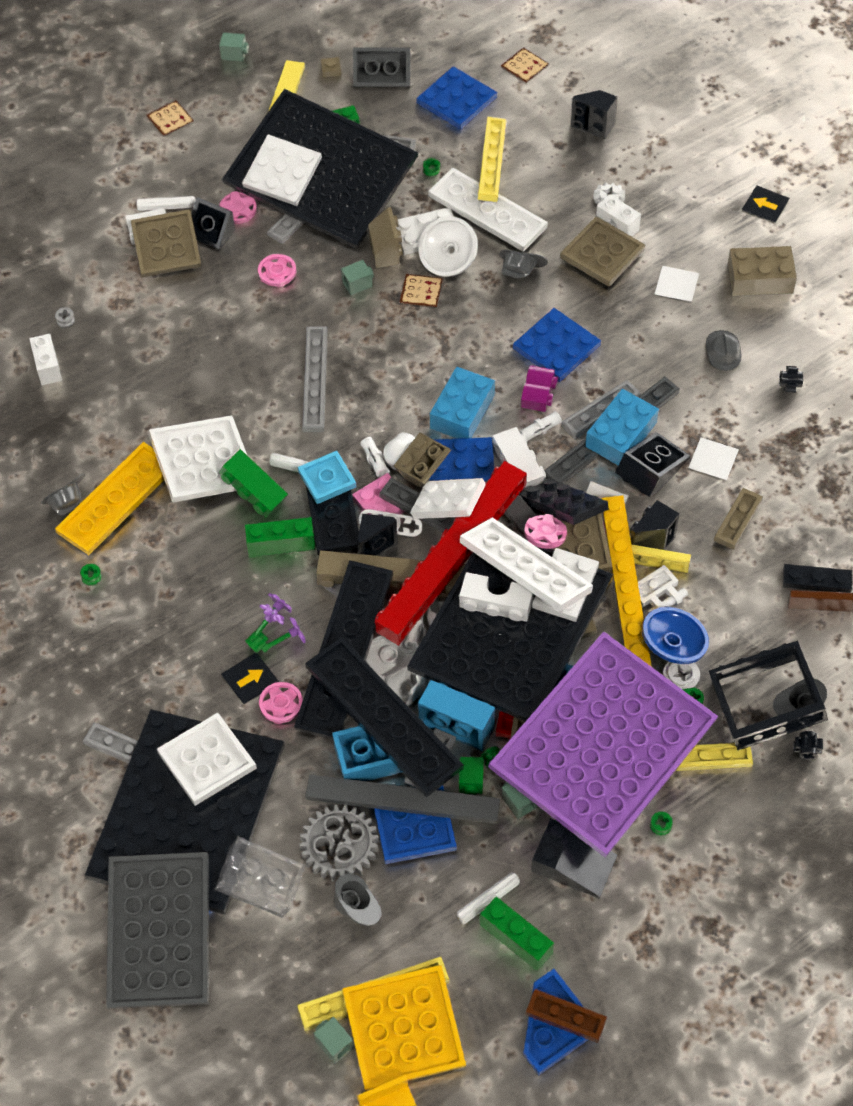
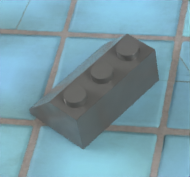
(381, 66)

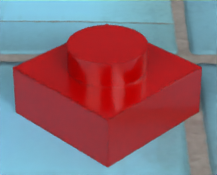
(504, 725)

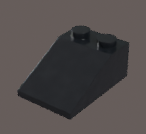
(651, 464)
(571, 861)

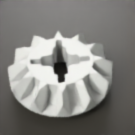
(602, 191)
(691, 679)

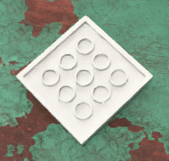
(194, 455)

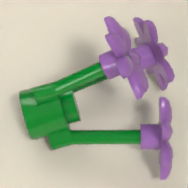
(258, 639)

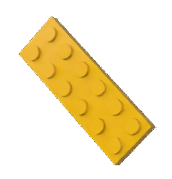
(112, 500)

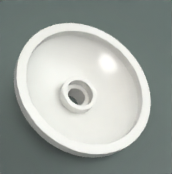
(440, 238)

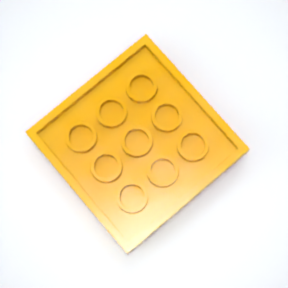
(403, 1027)

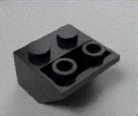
(594, 112)
(656, 527)

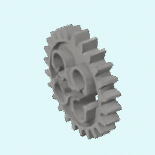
(319, 835)

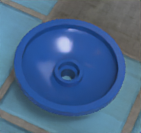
(675, 635)

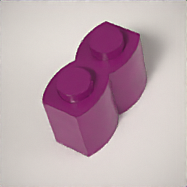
(538, 388)

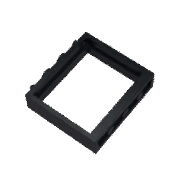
(777, 725)

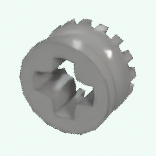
(69, 319)

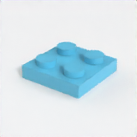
(327, 477)

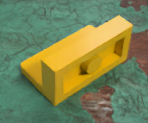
(389, 1094)

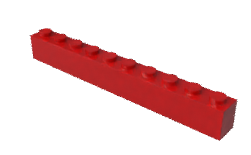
(447, 556)

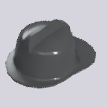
(520, 264)
(723, 350)
(66, 498)
(797, 697)
(356, 900)

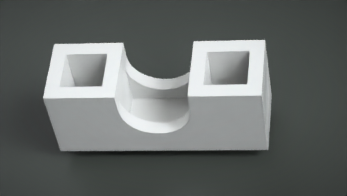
(476, 597)

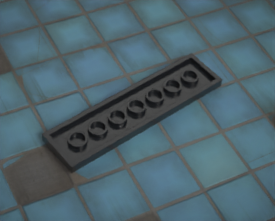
(352, 618)
(384, 717)

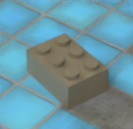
(761, 270)

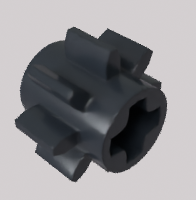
(791, 379)
(808, 745)

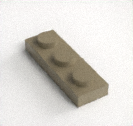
(738, 518)

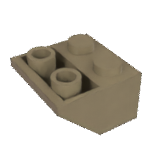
(385, 239)
(421, 459)

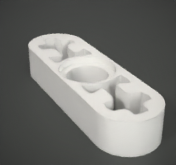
(408, 519)

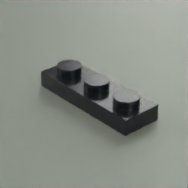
(817, 578)

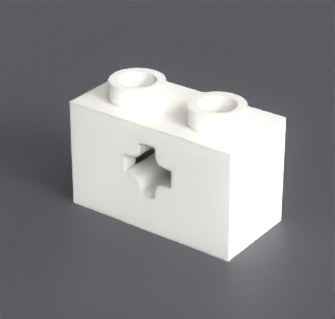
(619, 215)
(45, 359)

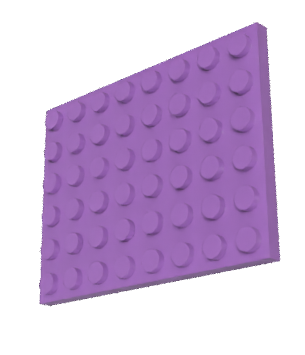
(603, 743)

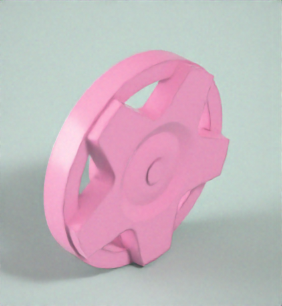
(239, 204)
(277, 271)
(547, 529)
(280, 702)

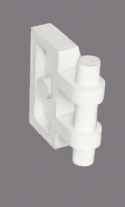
(656, 585)

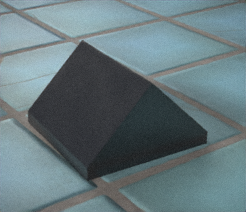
(212, 223)
(376, 534)

